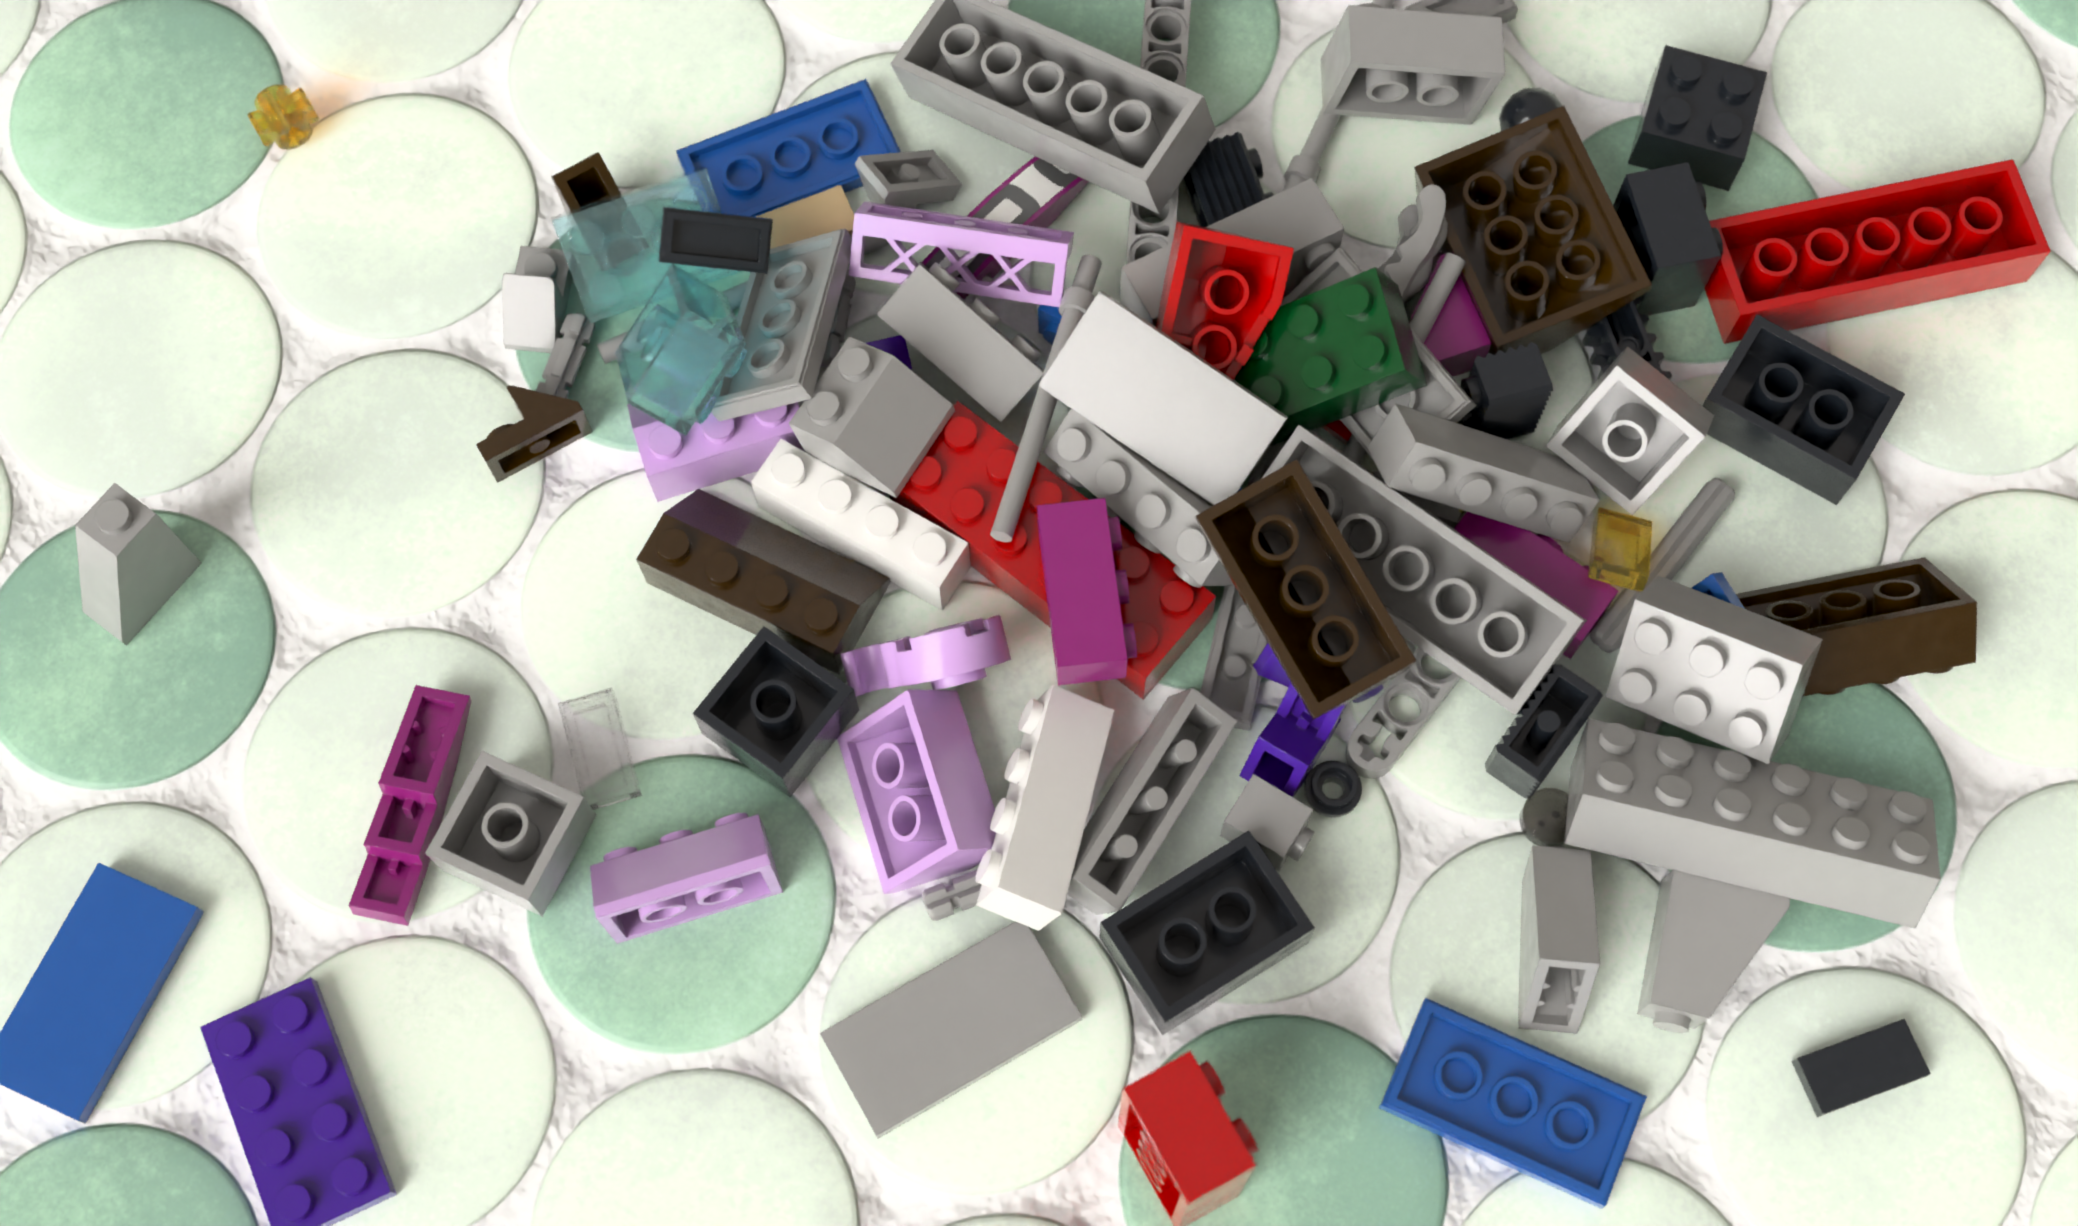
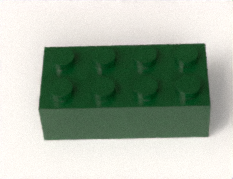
(1335, 353)

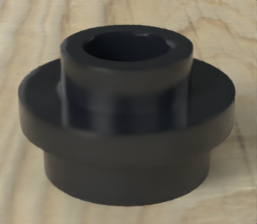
(1337, 773)

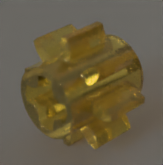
(283, 117)

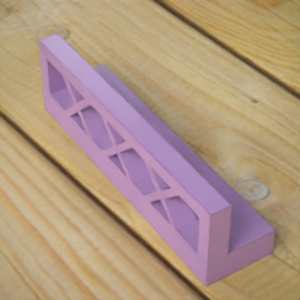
(965, 234)

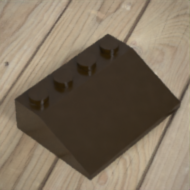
(1535, 233)

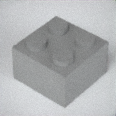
(1630, 431)
(511, 833)

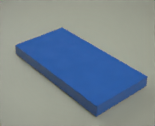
(793, 151)
(93, 991)
(1513, 1103)

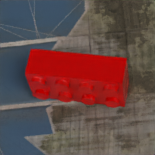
(1186, 1138)

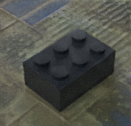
(1799, 409)
(1206, 932)

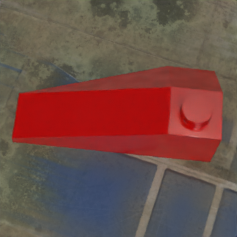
(1221, 293)

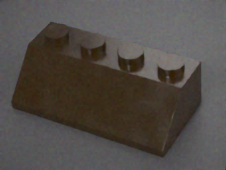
(761, 577)
(1305, 590)
(1876, 623)

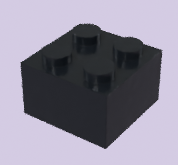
(1698, 115)
(1670, 234)
(776, 711)

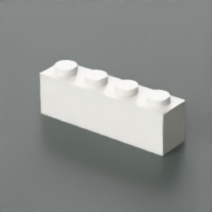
(861, 524)
(1044, 807)

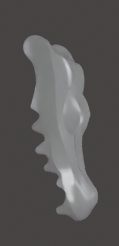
(1421, 237)

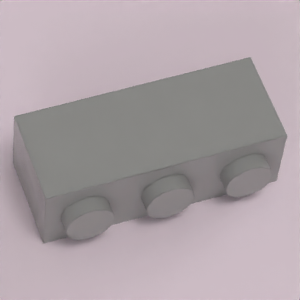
(962, 339)

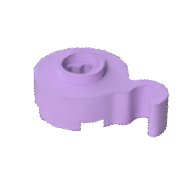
(942, 656)

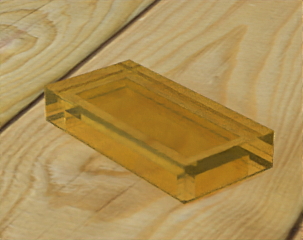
(1620, 549)

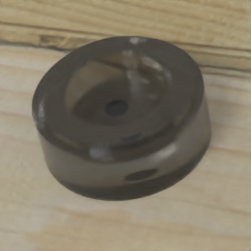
(1545, 817)

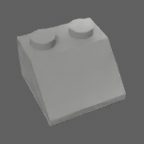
(871, 417)

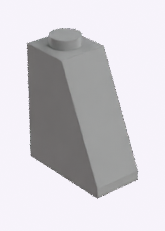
(128, 563)
(1557, 939)
(1701, 946)

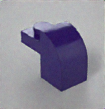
(1290, 744)

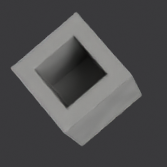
(1273, 819)

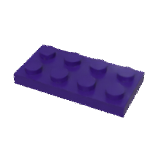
(297, 1109)

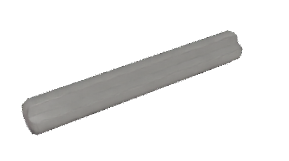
(1667, 557)

